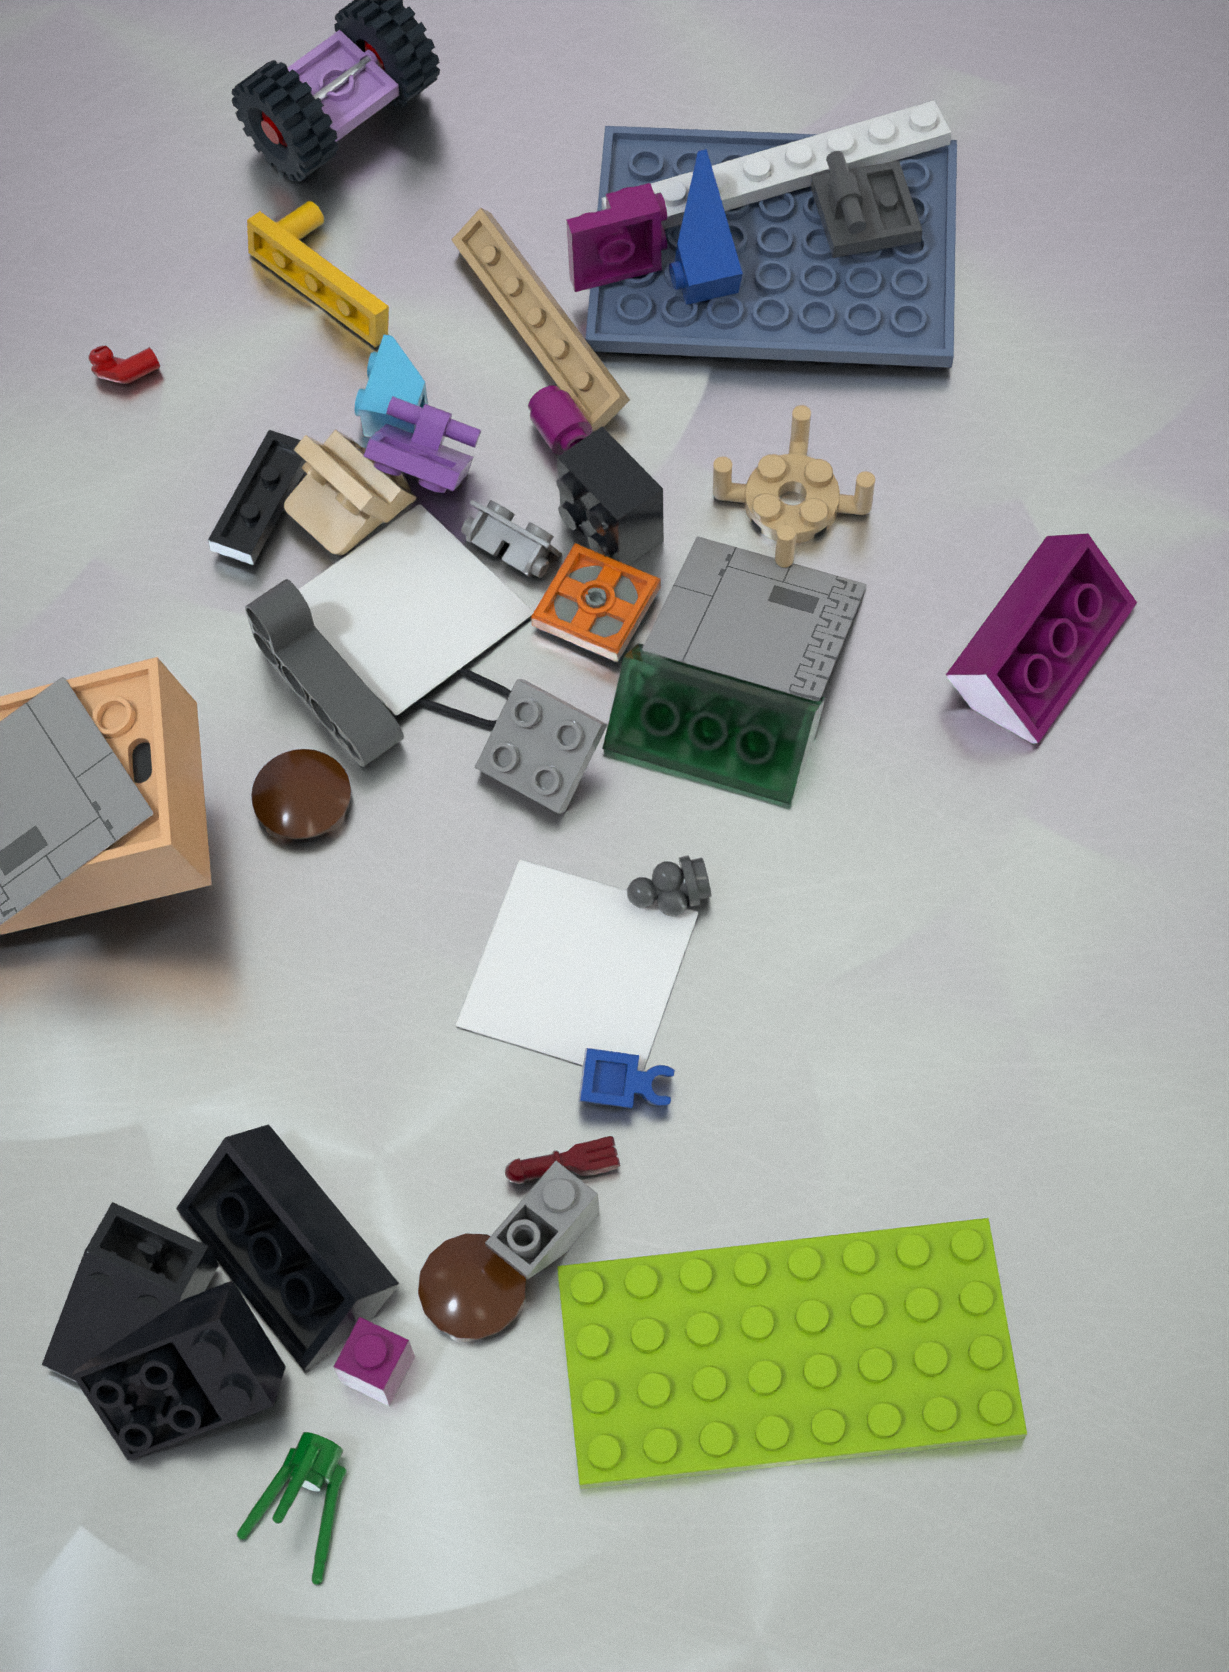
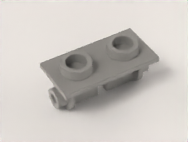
(527, 546)

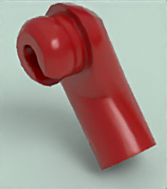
(122, 370)

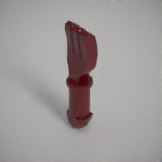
(583, 1159)

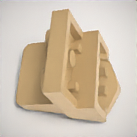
(343, 493)

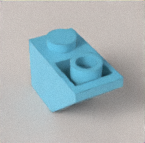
(389, 375)

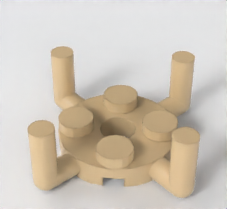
(796, 474)

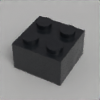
(610, 498)

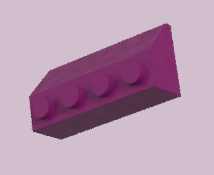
(1043, 636)

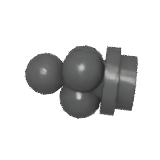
(672, 886)

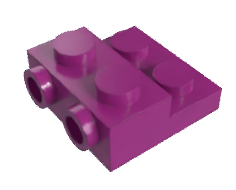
(618, 240)

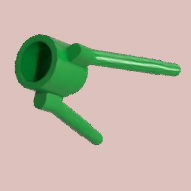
(307, 1466)

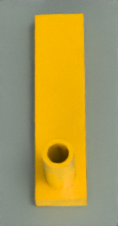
(282, 251)

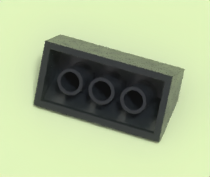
(285, 1244)

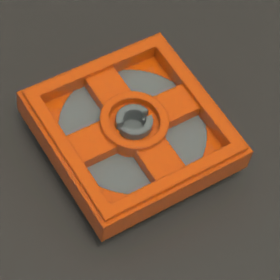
(596, 602)

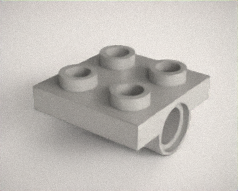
(540, 746)

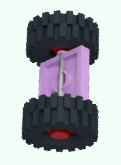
(335, 87)

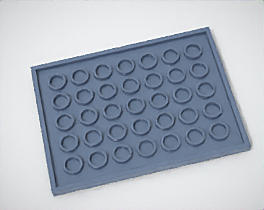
(792, 292)

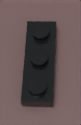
(258, 499)

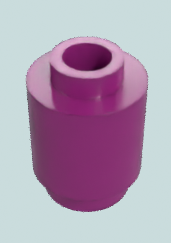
(558, 418)

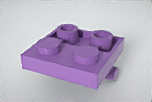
(423, 451)

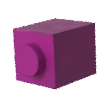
(374, 1361)

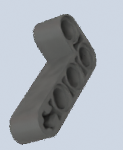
(319, 675)

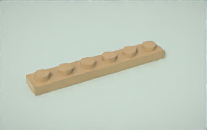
(539, 319)

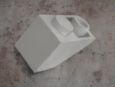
(545, 1222)

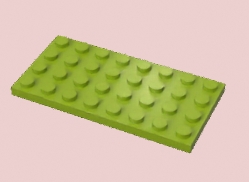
(788, 1353)

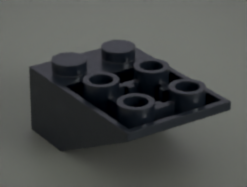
(123, 1282)
(183, 1373)

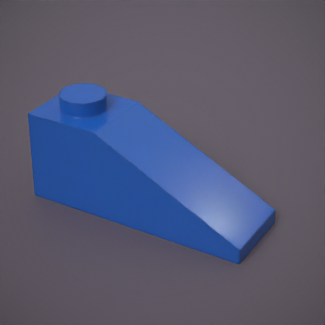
(705, 252)

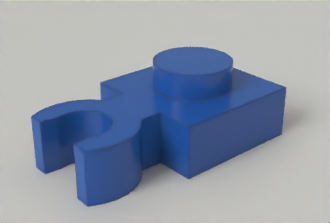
(613, 1079)

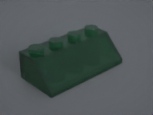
(711, 725)

